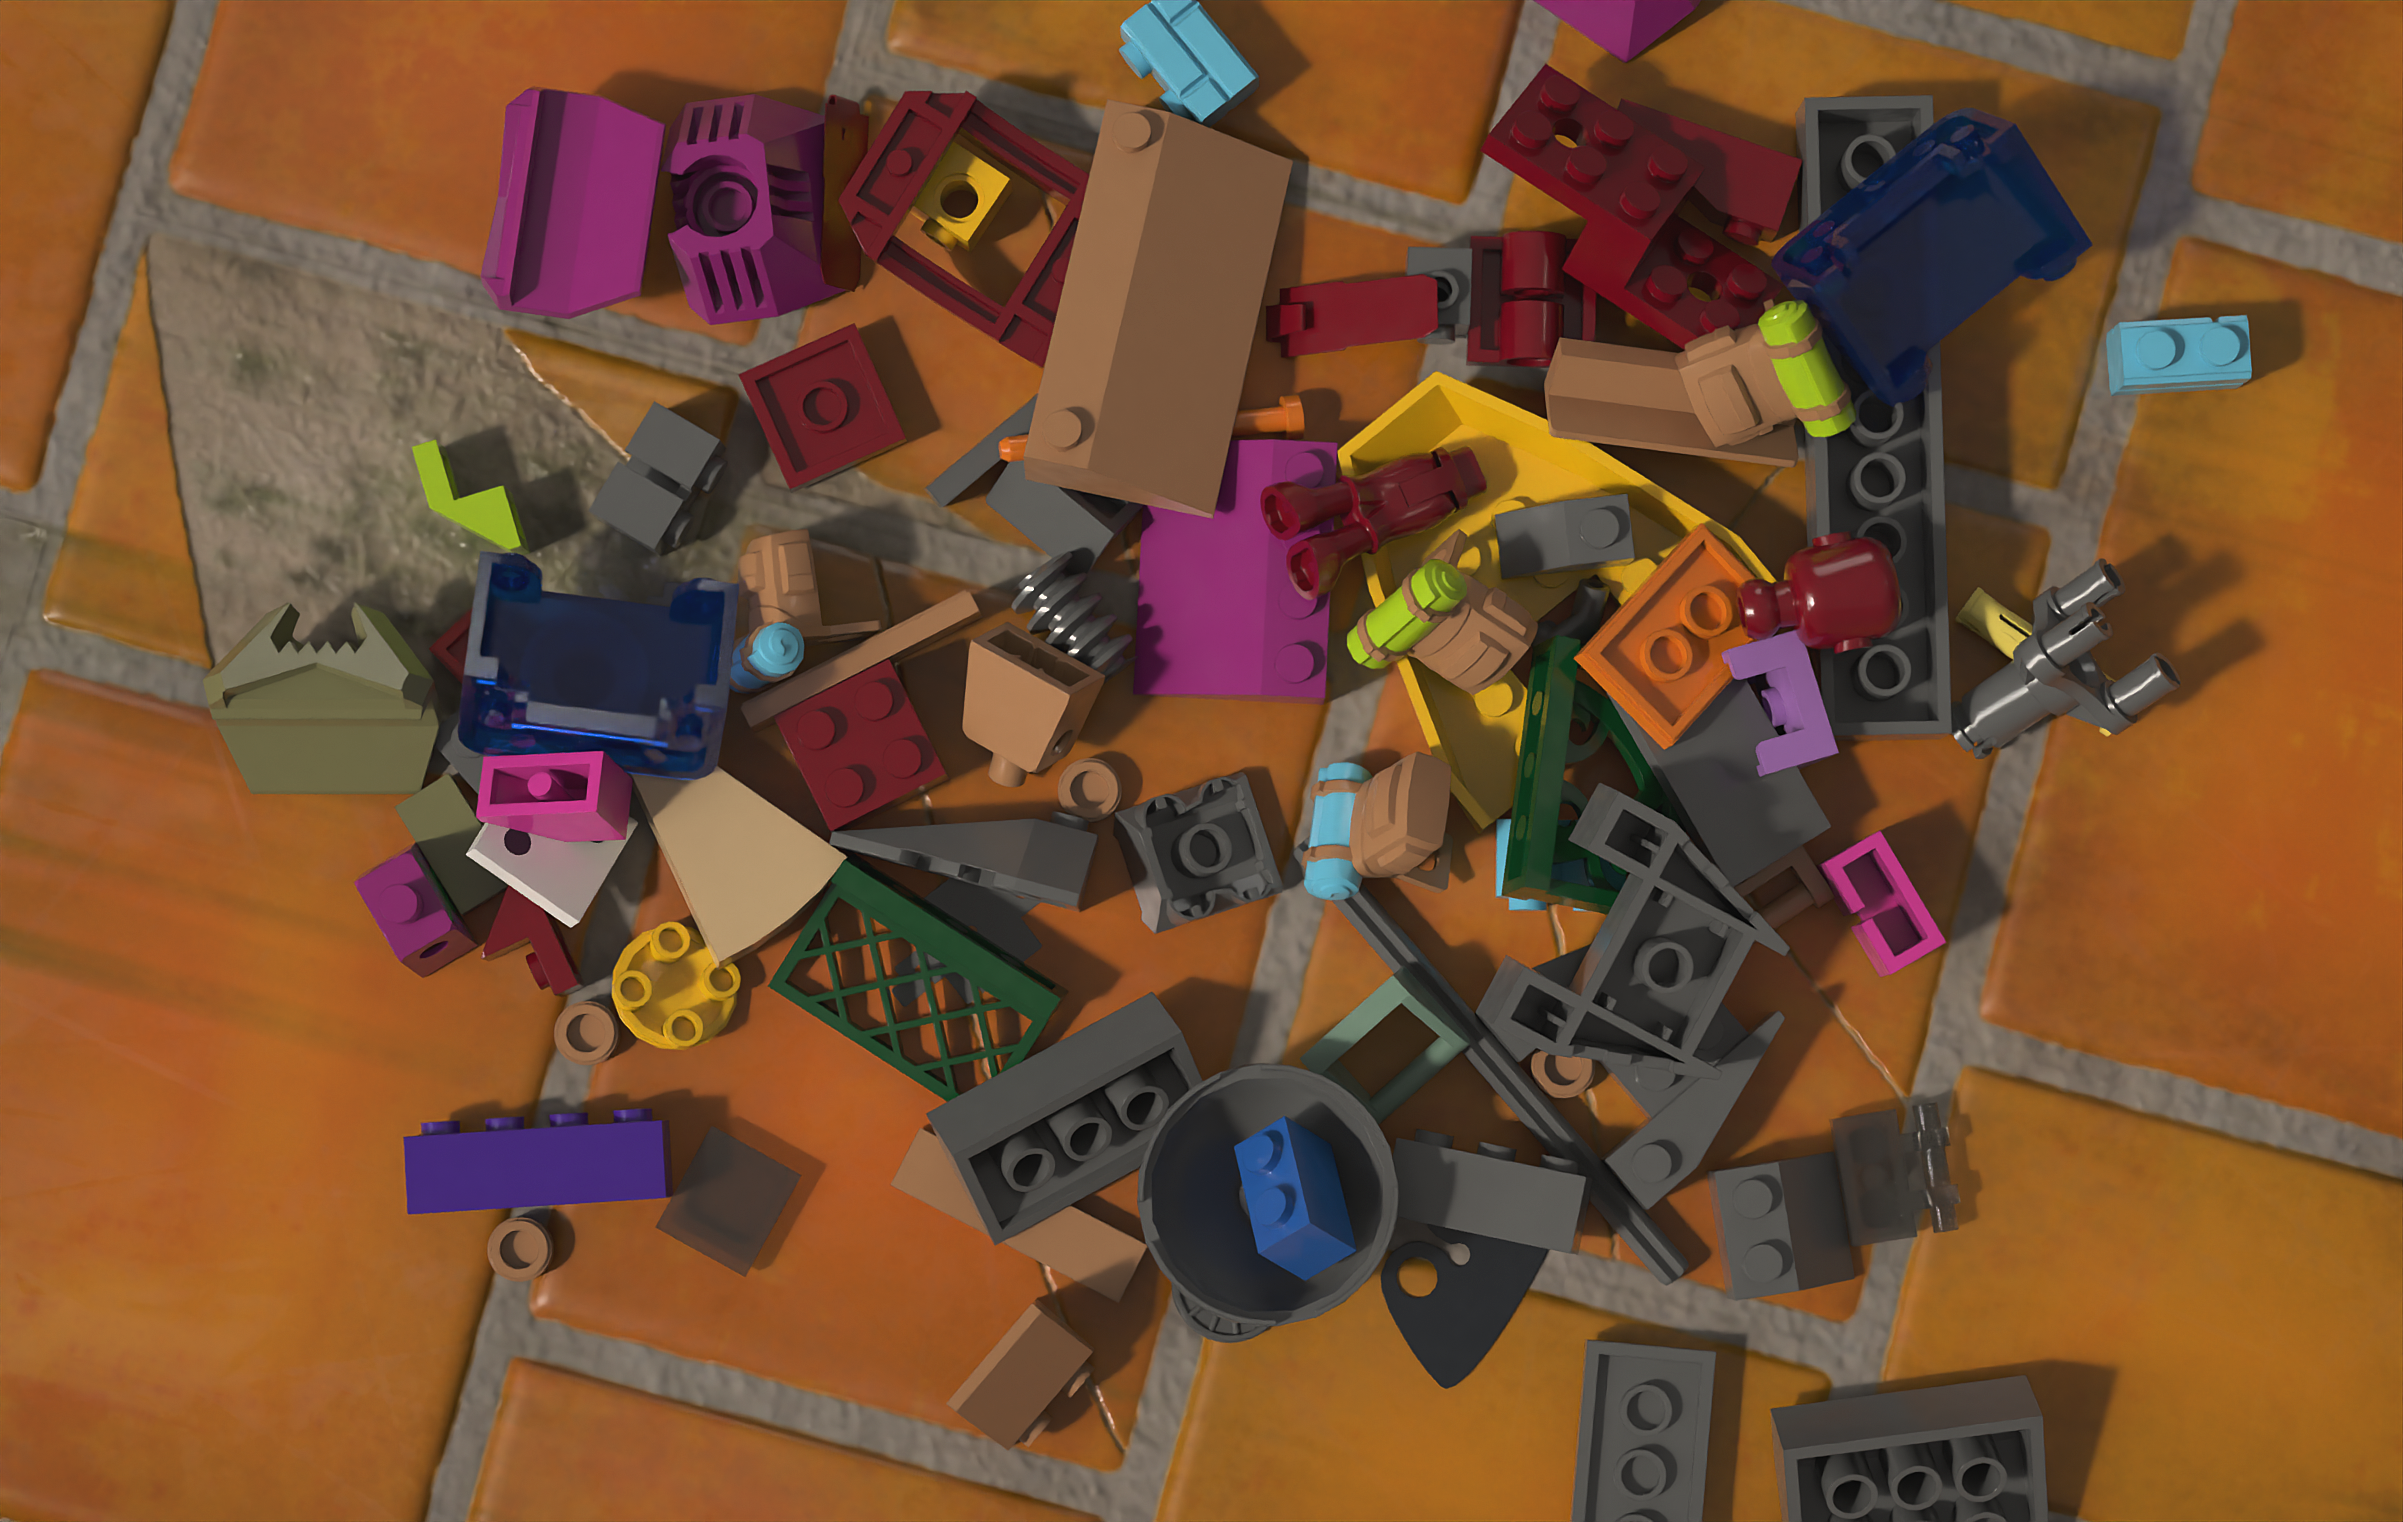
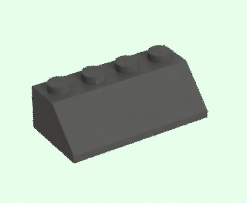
(1065, 1117)

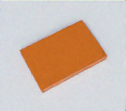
(1667, 639)

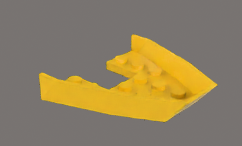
(1521, 471)

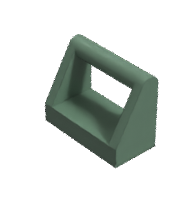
(1399, 988)

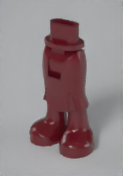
(1374, 508)

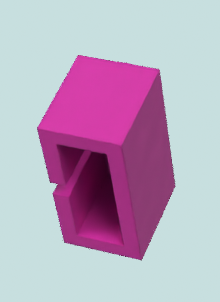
(1892, 916)

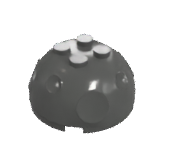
(1197, 1203)

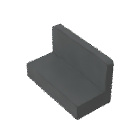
(1060, 517)

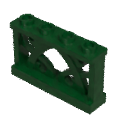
(1534, 834)

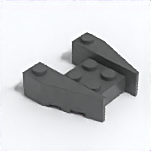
(1654, 962)
(1679, 1109)

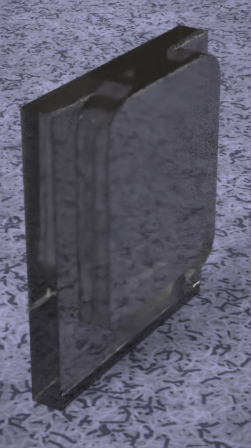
(728, 1201)

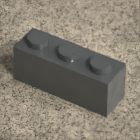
(1491, 1192)

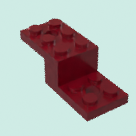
(1631, 195)

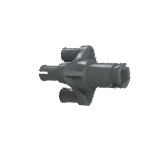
(2058, 673)

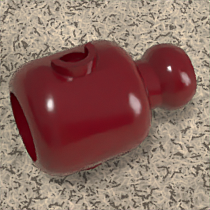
(1831, 594)

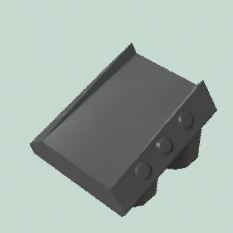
(1197, 852)

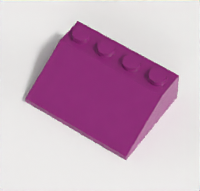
(1218, 591)

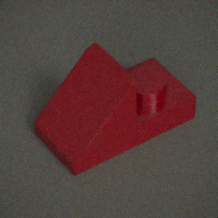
(524, 922)

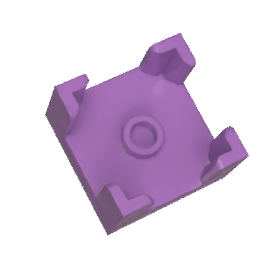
(1789, 699)

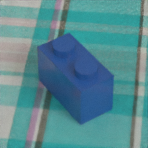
(1295, 1198)

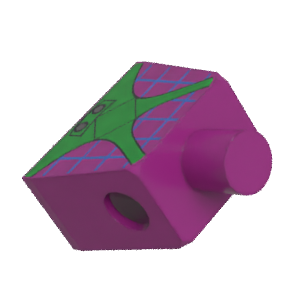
(415, 911)

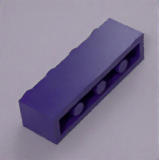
(538, 1165)

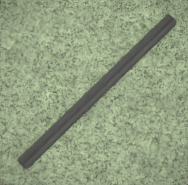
(1516, 1086)

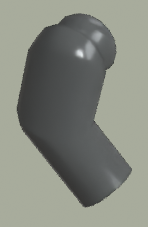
(1584, 617)

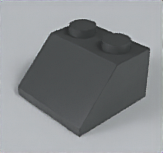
(1780, 1226)

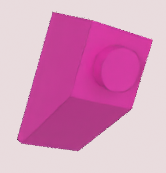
(556, 795)

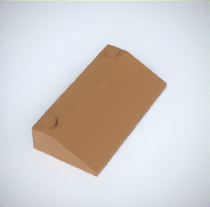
(1157, 312)

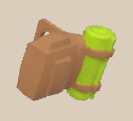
(1765, 375)
(1446, 623)

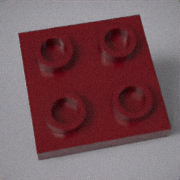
(1525, 300)

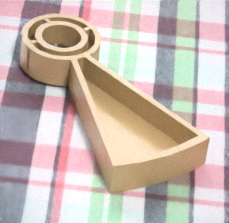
(735, 859)

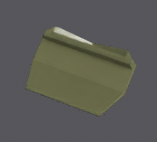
(326, 716)

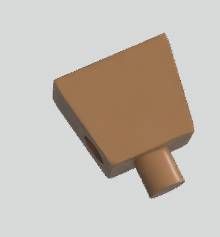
(1025, 701)

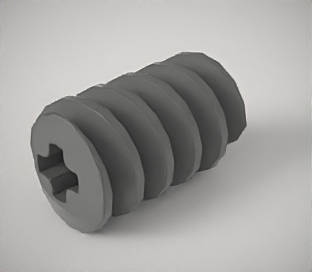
(1071, 617)

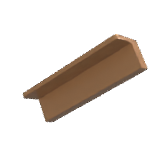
(1641, 402)

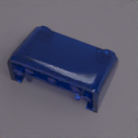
(1929, 246)
(597, 672)

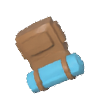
(783, 612)
(1378, 826)

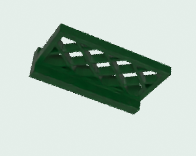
(934, 934)

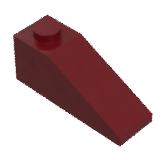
(1742, 181)

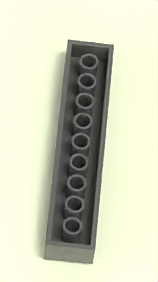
(1885, 468)

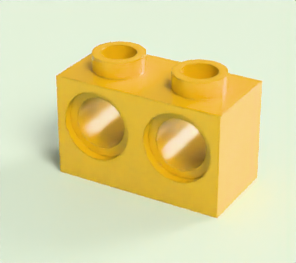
(961, 172)

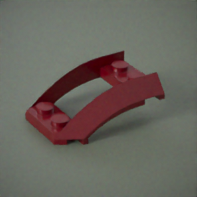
(898, 172)

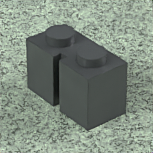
(661, 480)

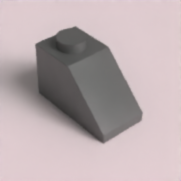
(1565, 537)

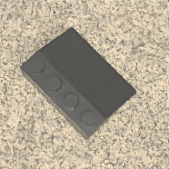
(1914, 1456)

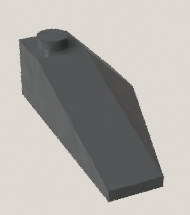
(1016, 857)

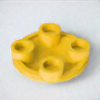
(672, 989)

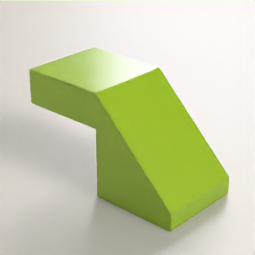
(486, 514)

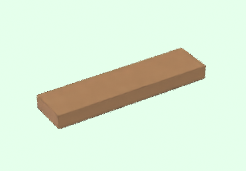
(891, 644)
(1064, 1241)

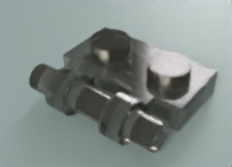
(1875, 1174)

